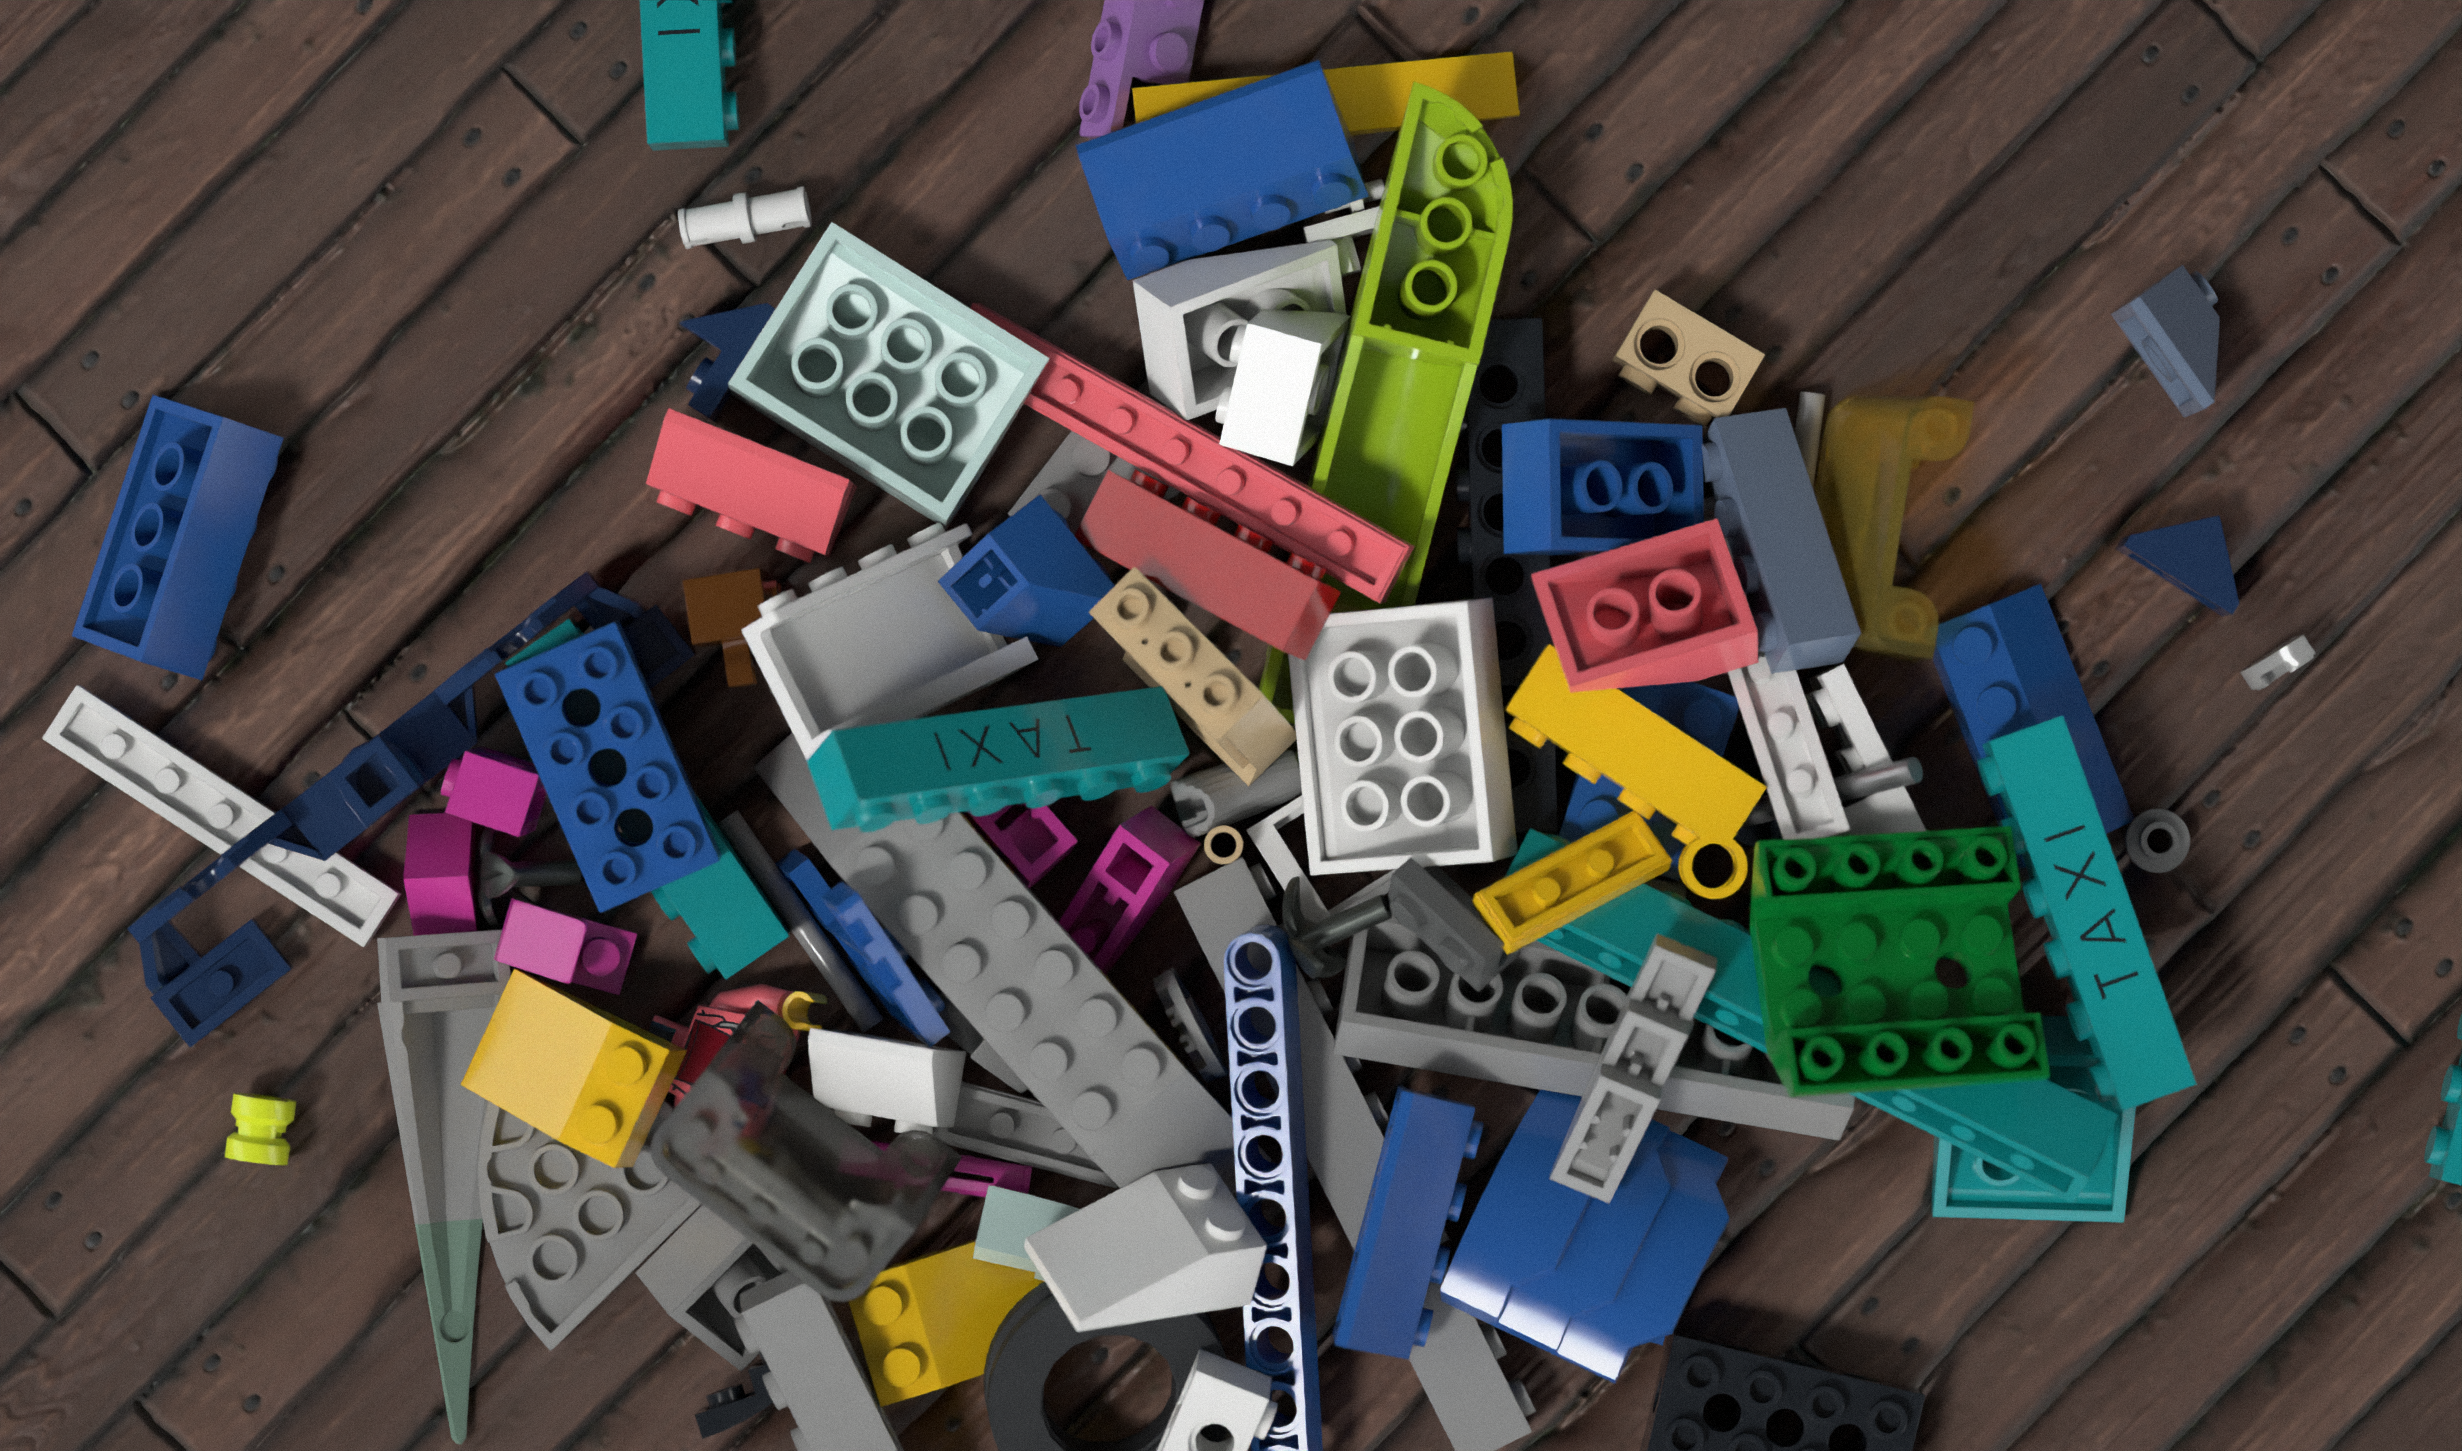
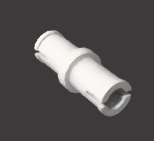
(744, 217)

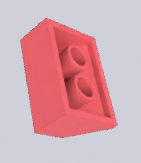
(748, 486)

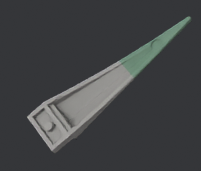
(432, 1018)

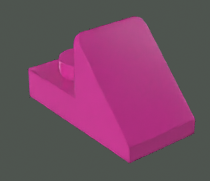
(565, 946)

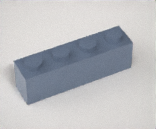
(1778, 541)

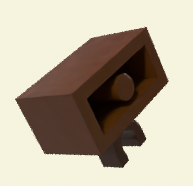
(723, 607)

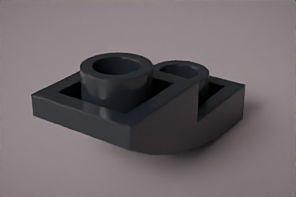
(732, 1405)

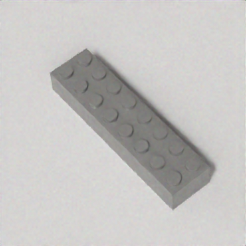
(1545, 1031)

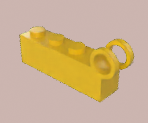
(1646, 758)

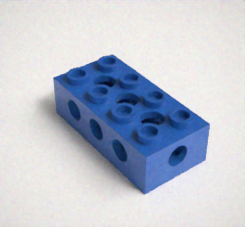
(583, 802)

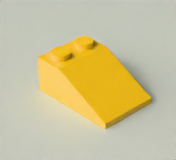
(573, 1070)
(934, 1319)

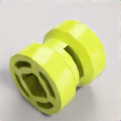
(260, 1129)

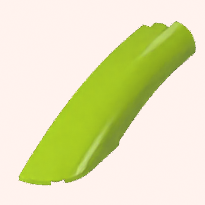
(1411, 342)

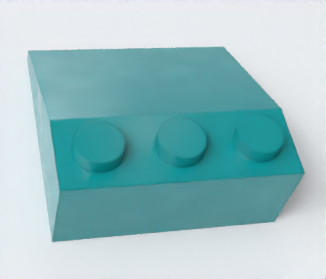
(1978, 1189)

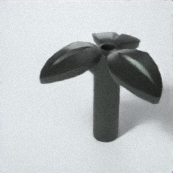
(499, 875)
(1312, 940)

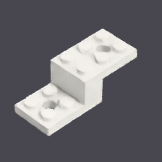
(1839, 706)

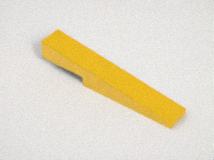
(1373, 95)

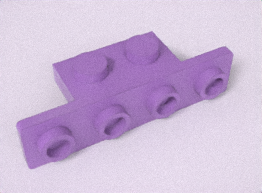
(1139, 43)

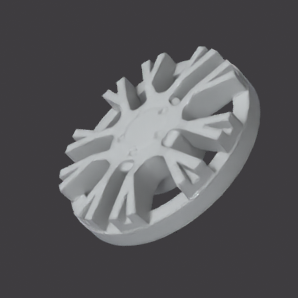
(1191, 1025)

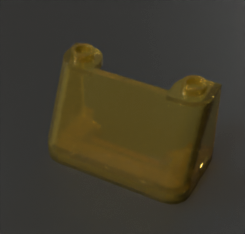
(1862, 500)

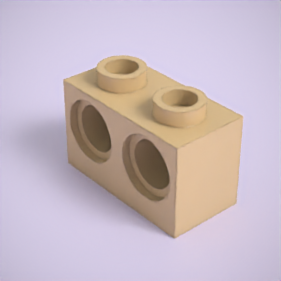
(1695, 343)

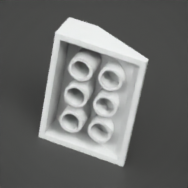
(1403, 739)

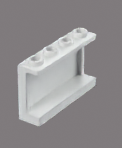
(877, 642)

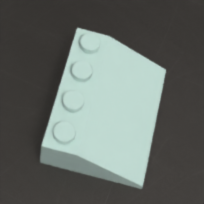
(888, 375)

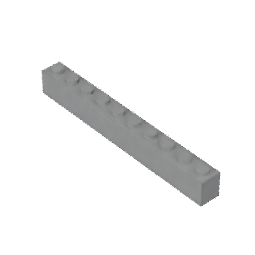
(1344, 1149)

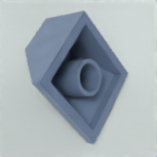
(2176, 336)

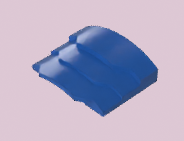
(1581, 1270)

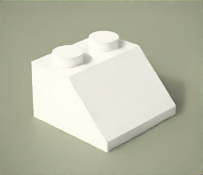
(1281, 382)
(885, 1079)

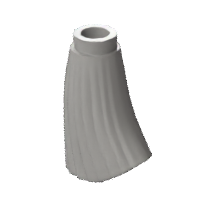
(1222, 798)

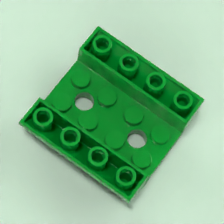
(1881, 920)

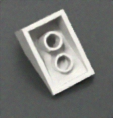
(1198, 304)
(1151, 1251)

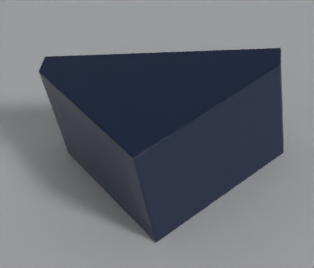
(2191, 559)

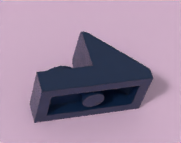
(733, 335)

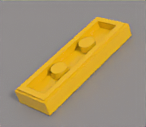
(1572, 881)

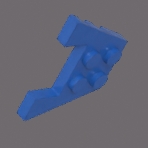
(870, 950)

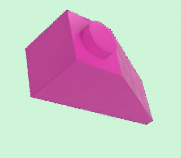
(1127, 885)

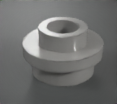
(2137, 844)

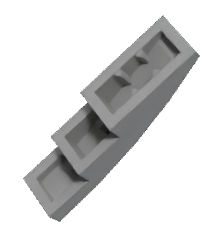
(1633, 1068)

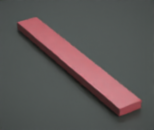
(1210, 473)

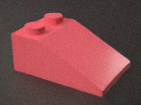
(1649, 612)

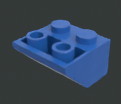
(1029, 579)

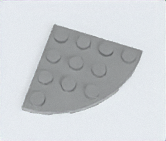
(567, 1222)

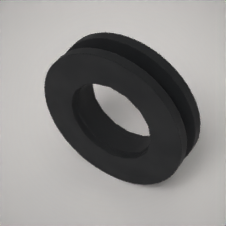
(1039, 1334)

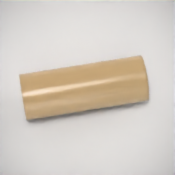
(1223, 860)

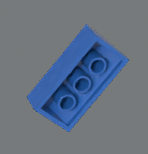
(1222, 170)
(177, 537)
(2012, 671)
(1404, 1224)

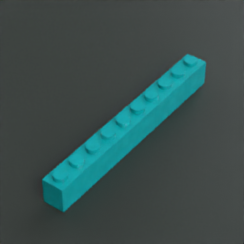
(2019, 1126)

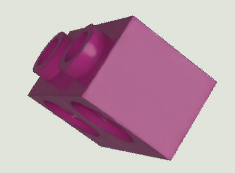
(495, 791)
(1026, 839)

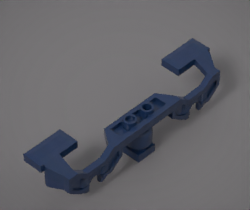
(373, 778)

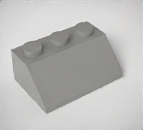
(701, 1280)

